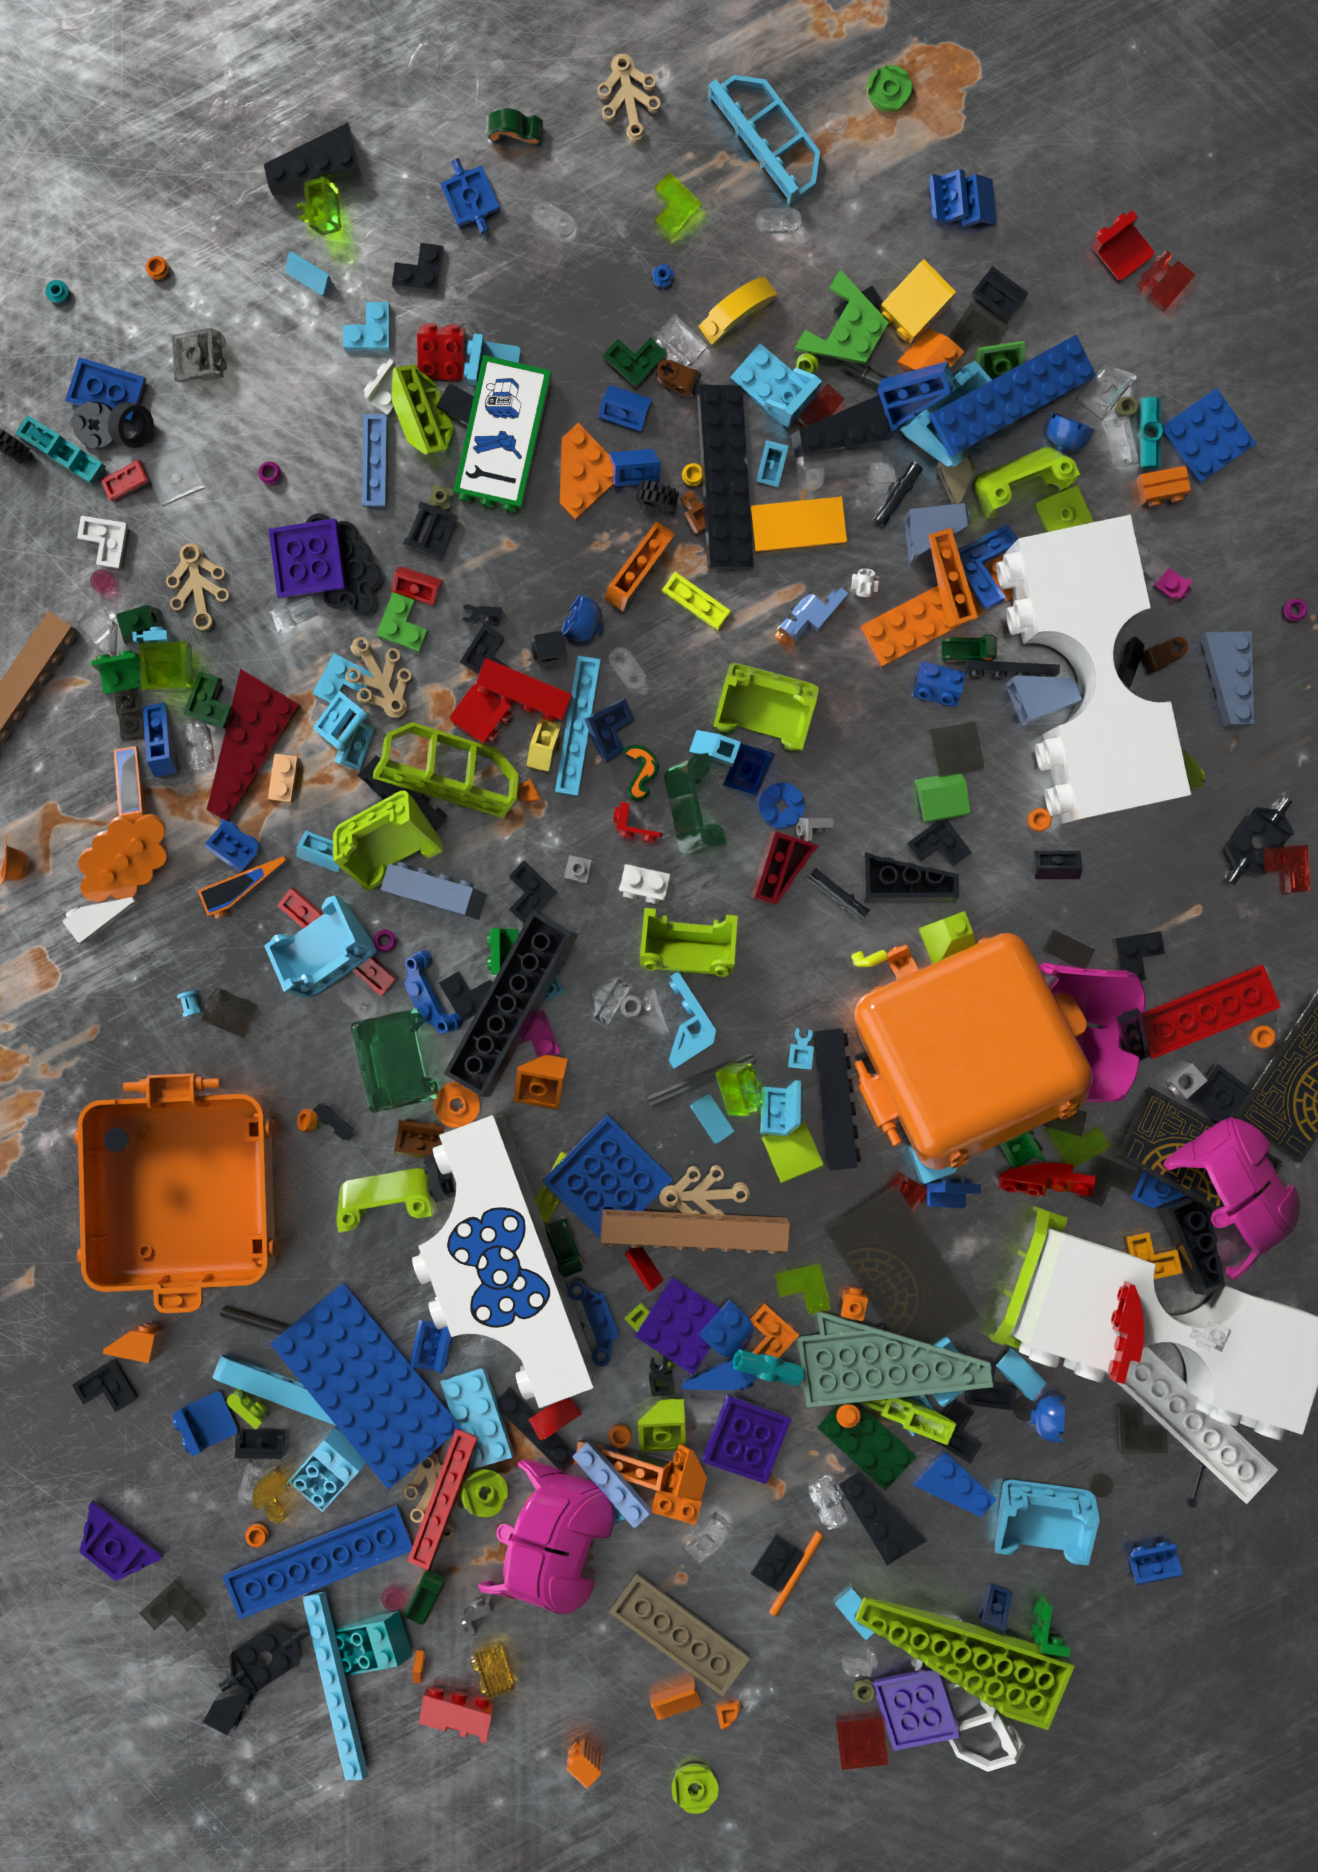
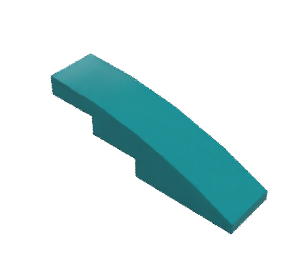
(60, 450)

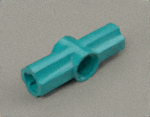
(1150, 447)
(768, 1367)

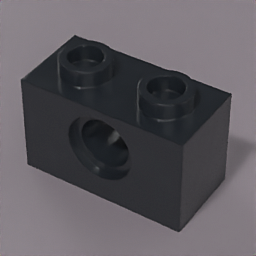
(549, 648)

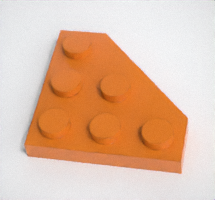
(584, 471)

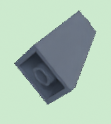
(928, 520)
(1042, 696)

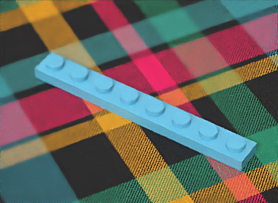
(335, 1686)

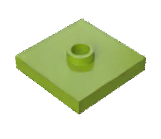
(1064, 510)

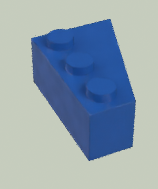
(914, 391)

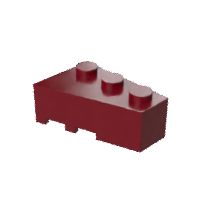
(779, 866)

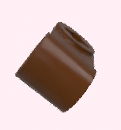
(681, 377)
(1162, 654)

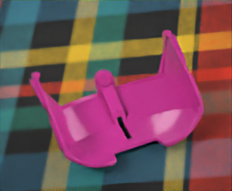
(1101, 998)
(1238, 1169)
(559, 1515)

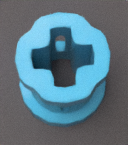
(190, 1003)

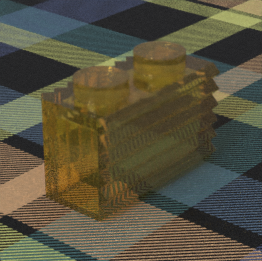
(493, 1669)

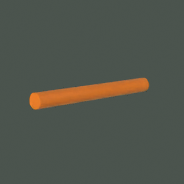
(796, 1574)

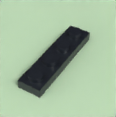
(1002, 669)
(519, 1412)

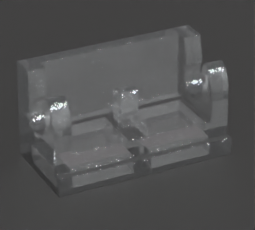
(1121, 442)

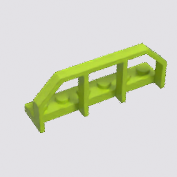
(441, 787)
(1044, 1220)

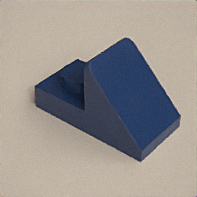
(995, 1609)

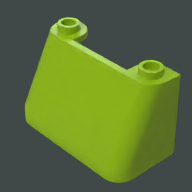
(994, 485)
(766, 704)
(383, 837)
(687, 945)
(381, 1190)

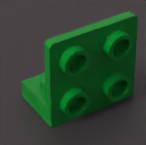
(118, 672)
(1047, 1640)

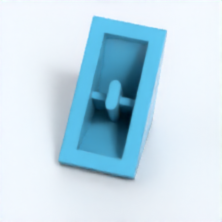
(772, 463)

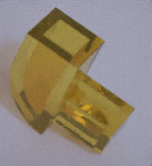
(266, 1495)

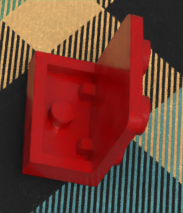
(1122, 246)
(441, 351)
(481, 715)
(621, 816)

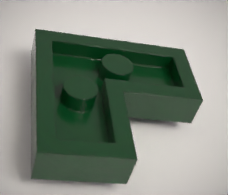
(637, 365)
(202, 702)

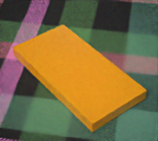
(798, 524)

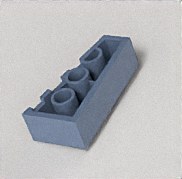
(1232, 675)
(434, 891)

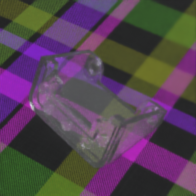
(871, 462)

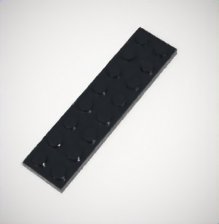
(724, 476)

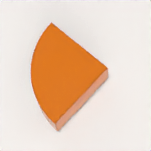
(527, 792)
(418, 1666)
(727, 1713)

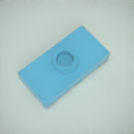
(849, 1606)

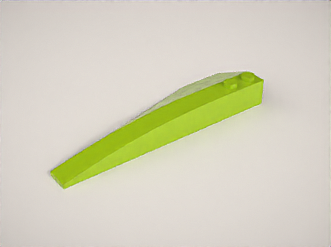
(993, 1667)

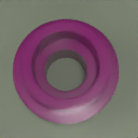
(264, 468)
(1302, 610)
(378, 940)

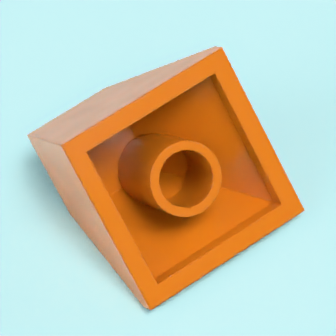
(541, 1082)

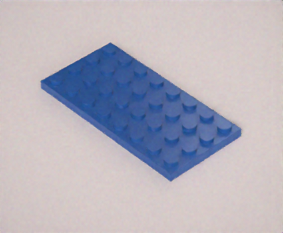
(365, 1386)

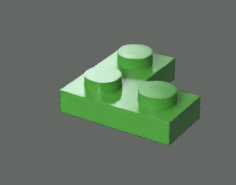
(395, 625)

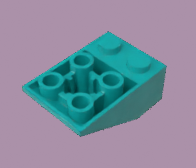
(373, 1644)

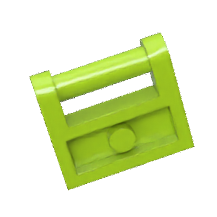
(252, 1412)

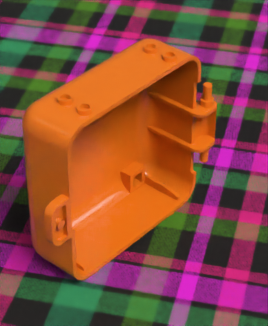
(971, 1052)
(185, 1196)

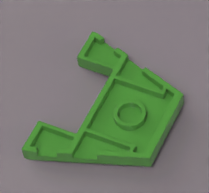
(855, 331)

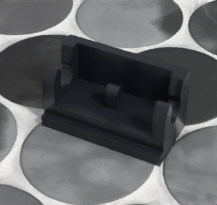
(260, 1443)

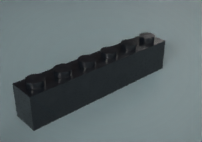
(835, 1099)

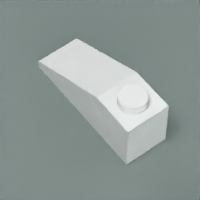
(92, 919)

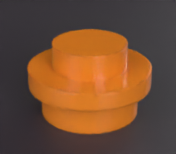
(157, 267)
(848, 1415)
(257, 1535)

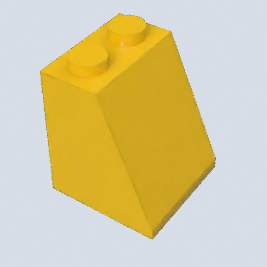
(917, 302)

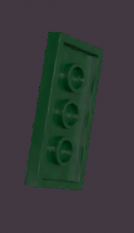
(869, 1445)

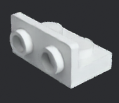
(379, 392)
(644, 883)

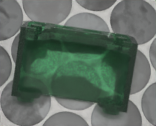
(690, 832)
(392, 1061)

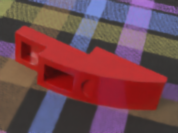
(1036, 1178)
(1130, 1322)

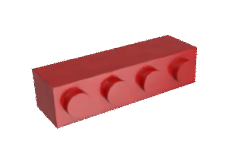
(522, 689)

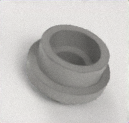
(632, 999)

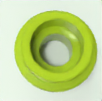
(812, 359)

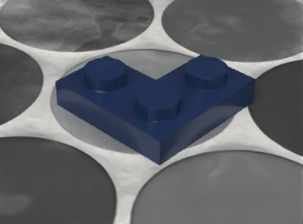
(603, 728)

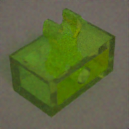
(321, 206)
(739, 1089)

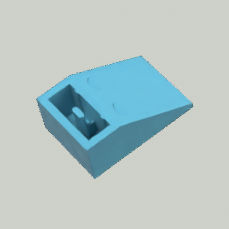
(327, 1470)

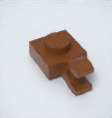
(696, 511)

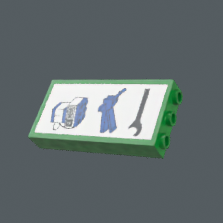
(502, 433)

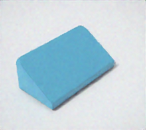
(307, 273)
(356, 747)
(317, 851)
(712, 1118)

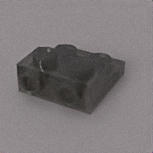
(198, 355)

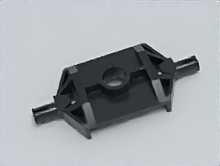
(1262, 822)
(254, 1674)

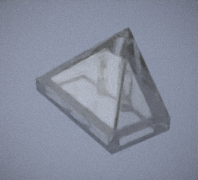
(607, 999)

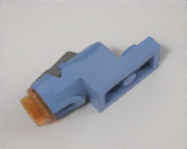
(806, 613)

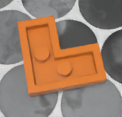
(777, 1332)

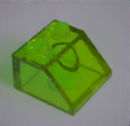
(166, 666)

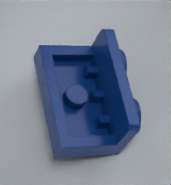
(949, 196)
(939, 684)
(233, 846)
(950, 1194)
(431, 1347)
(1155, 1563)

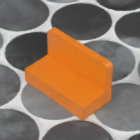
(675, 1700)

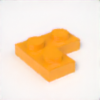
(1165, 1263)

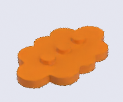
(122, 857)

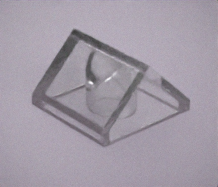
(1104, 390)

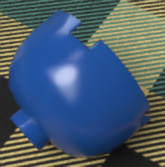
(1068, 433)
(583, 619)
(1050, 1418)

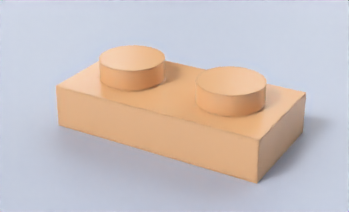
(283, 778)

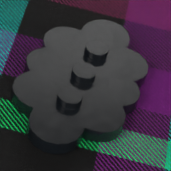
(360, 572)

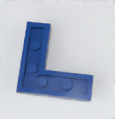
(979, 553)

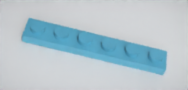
(576, 729)

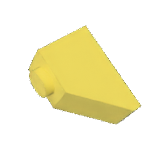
(543, 744)

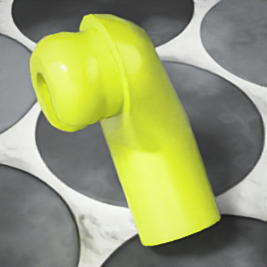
(870, 961)

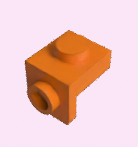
(901, 961)
(854, 1303)

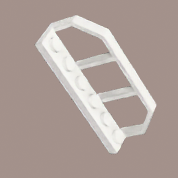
(1005, 1727)

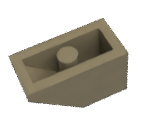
(957, 478)

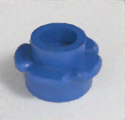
(663, 281)

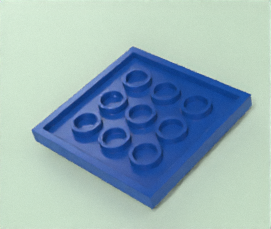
(606, 1173)

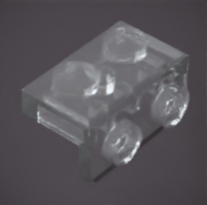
(681, 340)

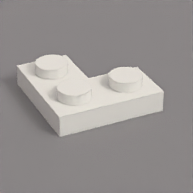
(110, 536)

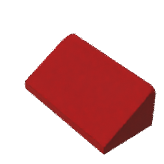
(416, 585)
(644, 1267)
(554, 1417)

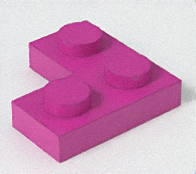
(541, 1036)

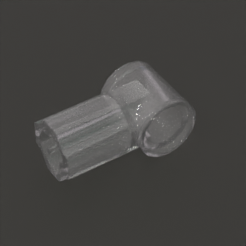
(289, 616)

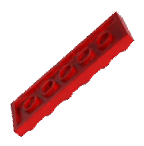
(1209, 1011)

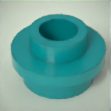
(59, 297)

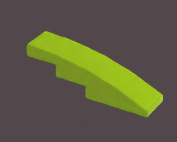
(915, 1417)

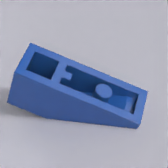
(159, 740)
(720, 1377)

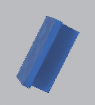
(980, 201)
(624, 407)
(635, 466)

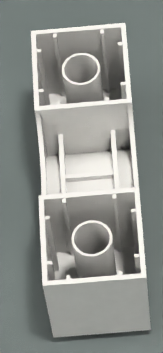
(1075, 596)
(1262, 1372)

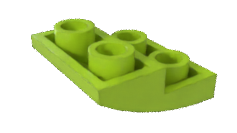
(793, 1153)

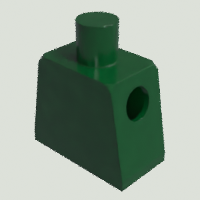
(138, 620)

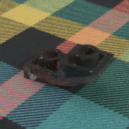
(130, 715)

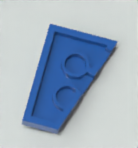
(952, 1483)

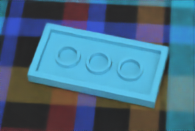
(477, 1412)

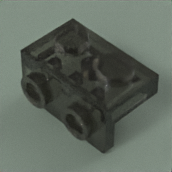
(229, 1012)

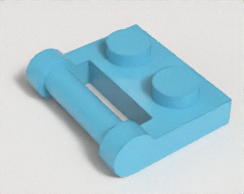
(336, 717)

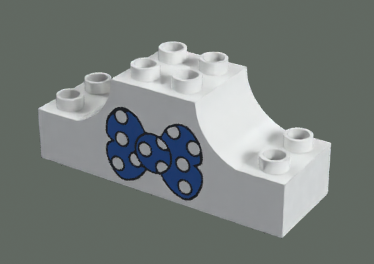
(498, 1267)

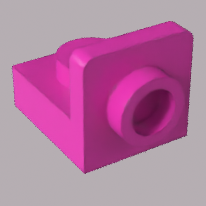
(1173, 585)

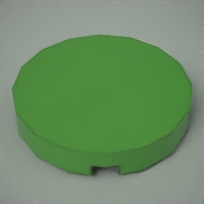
(889, 88)

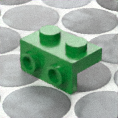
(501, 942)
(1022, 1149)

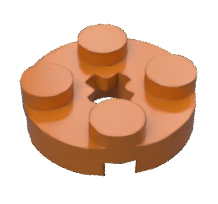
(445, 1110)

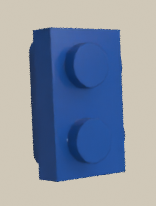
(204, 1423)

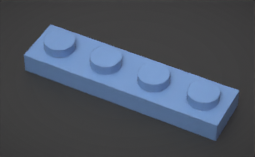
(374, 460)
(612, 1484)

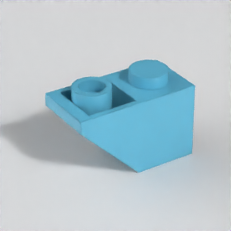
(717, 746)

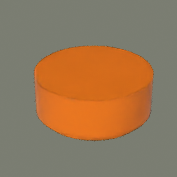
(1039, 820)
(1263, 1036)
(307, 1120)
(620, 1435)

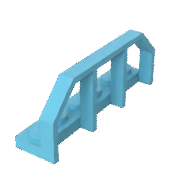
(761, 147)

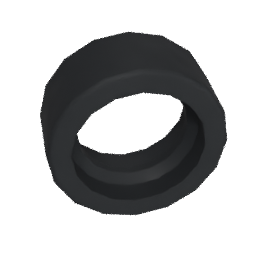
(116, 421)

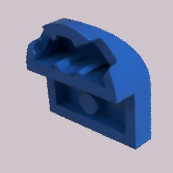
(728, 1330)

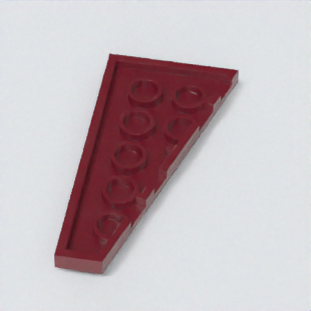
(251, 735)

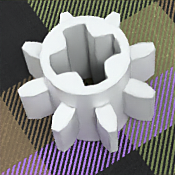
(865, 582)

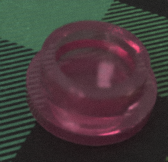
(102, 581)
(392, 1598)

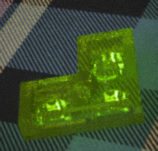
(680, 202)
(1081, 1149)
(806, 1280)

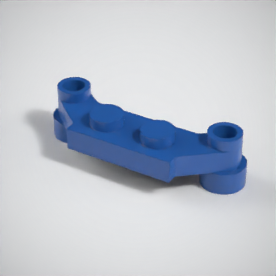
(424, 996)
(599, 1319)

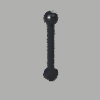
(1192, 1500)

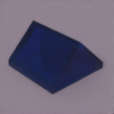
(749, 770)

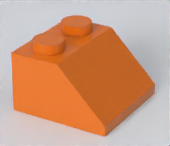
(929, 350)
(139, 1344)

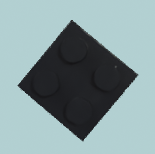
(1220, 1095)

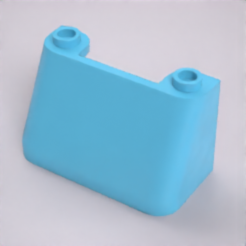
(921, 429)
(320, 951)
(1048, 1519)

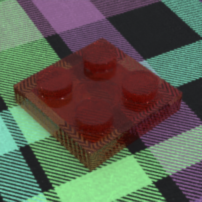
(861, 1742)

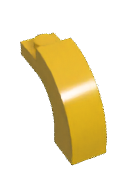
(736, 306)

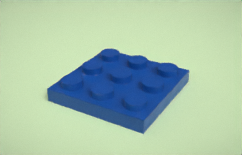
(1207, 436)

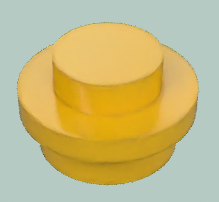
(692, 474)

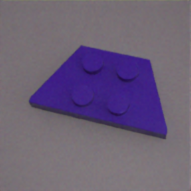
(114, 1545)

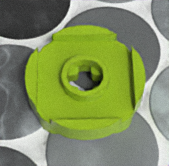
(495, 1498)
(703, 1777)

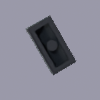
(456, 403)
(1130, 661)
(1057, 865)

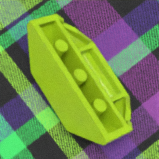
(415, 404)

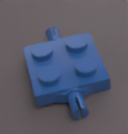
(470, 196)

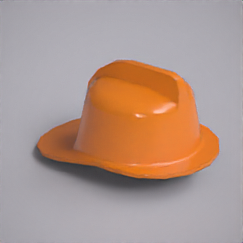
(14, 864)

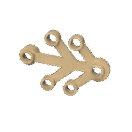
(628, 93)
(196, 583)
(380, 680)
(700, 1193)
(430, 1473)

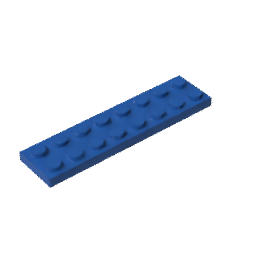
(1012, 395)
(318, 1562)

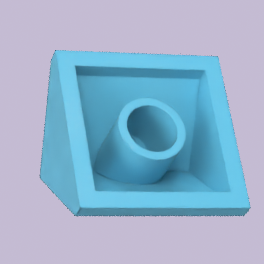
(927, 1174)

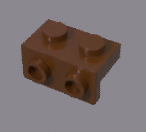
(417, 1138)

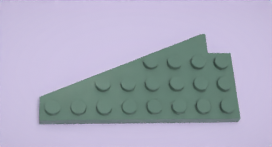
(867, 1364)

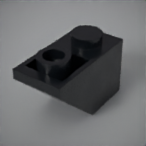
(226, 1709)

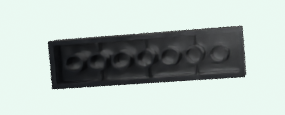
(511, 1004)

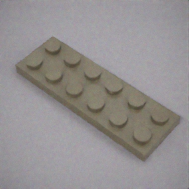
(679, 1634)

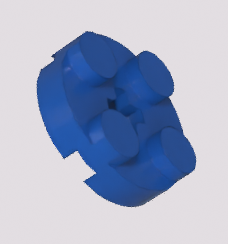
(792, 797)

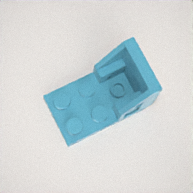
(775, 385)
(686, 1042)

